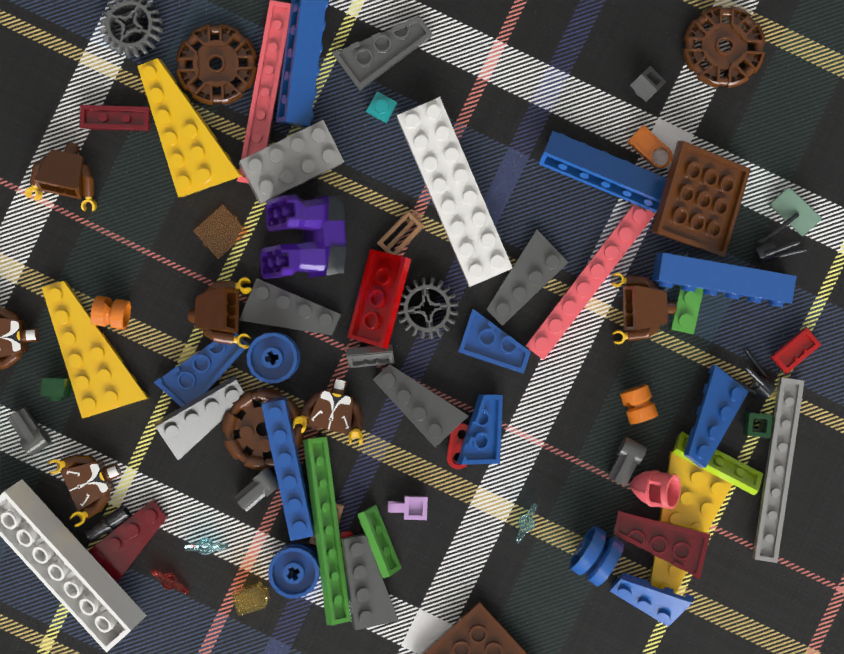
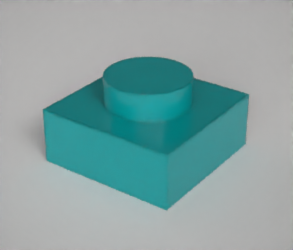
(381, 107)

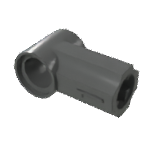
(32, 436)
(629, 455)
(261, 486)

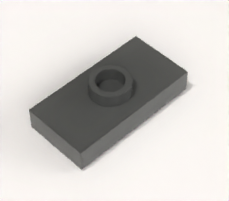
(369, 356)

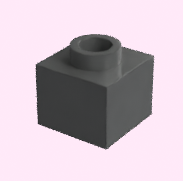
(647, 84)

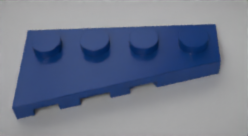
(199, 372)
(718, 408)

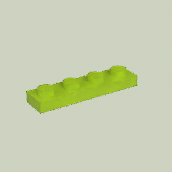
(725, 467)

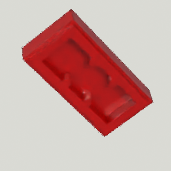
(795, 350)

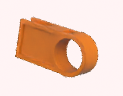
(645, 143)

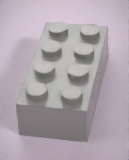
(291, 162)

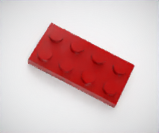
(379, 298)

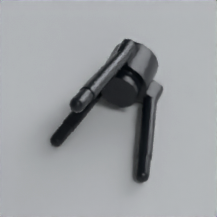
(768, 251)
(761, 384)

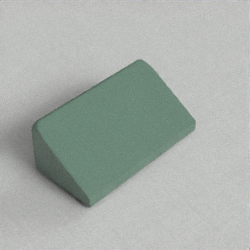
(788, 204)

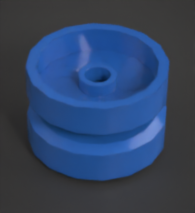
(260, 360)
(596, 556)
(291, 583)

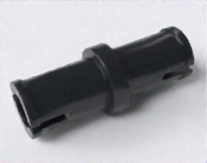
(107, 523)

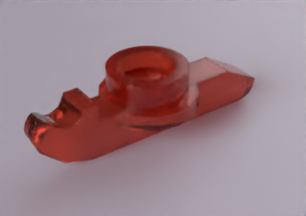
(169, 581)

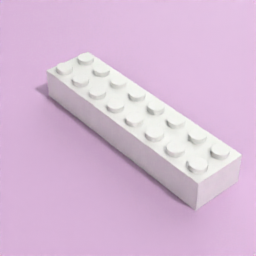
(454, 192)
(66, 567)

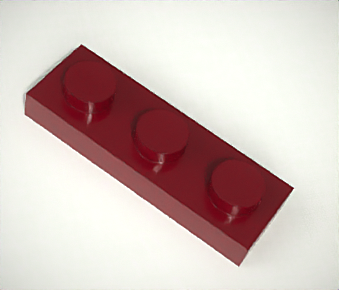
(115, 117)

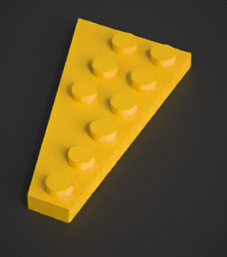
(187, 141)
(92, 363)
(696, 509)

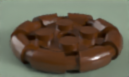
(711, 52)
(226, 74)
(248, 428)

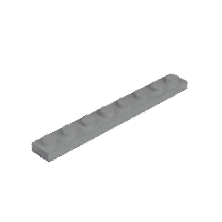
(778, 469)

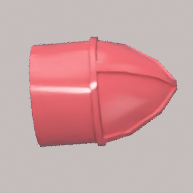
(657, 488)

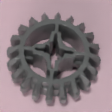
(137, 8)
(411, 310)

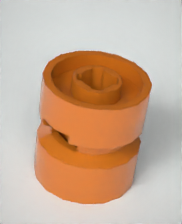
(109, 312)
(639, 404)

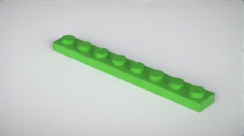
(326, 531)

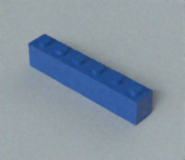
(301, 62)
(603, 171)
(723, 278)
(288, 468)

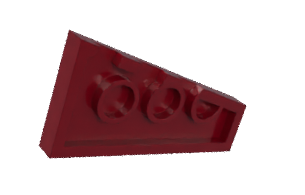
(127, 541)
(668, 541)

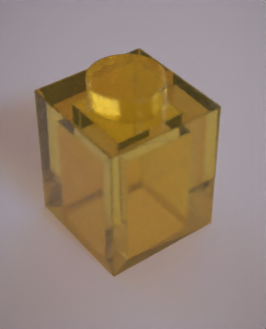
(250, 598)

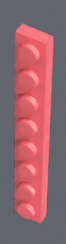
(266, 80)
(589, 280)

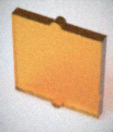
(220, 231)

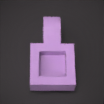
(413, 507)

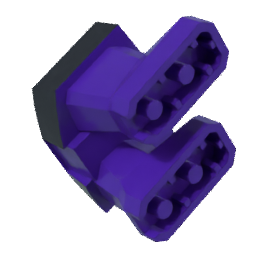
(322, 234)

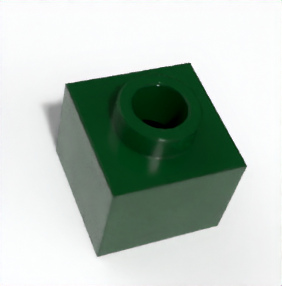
(55, 388)
(763, 428)

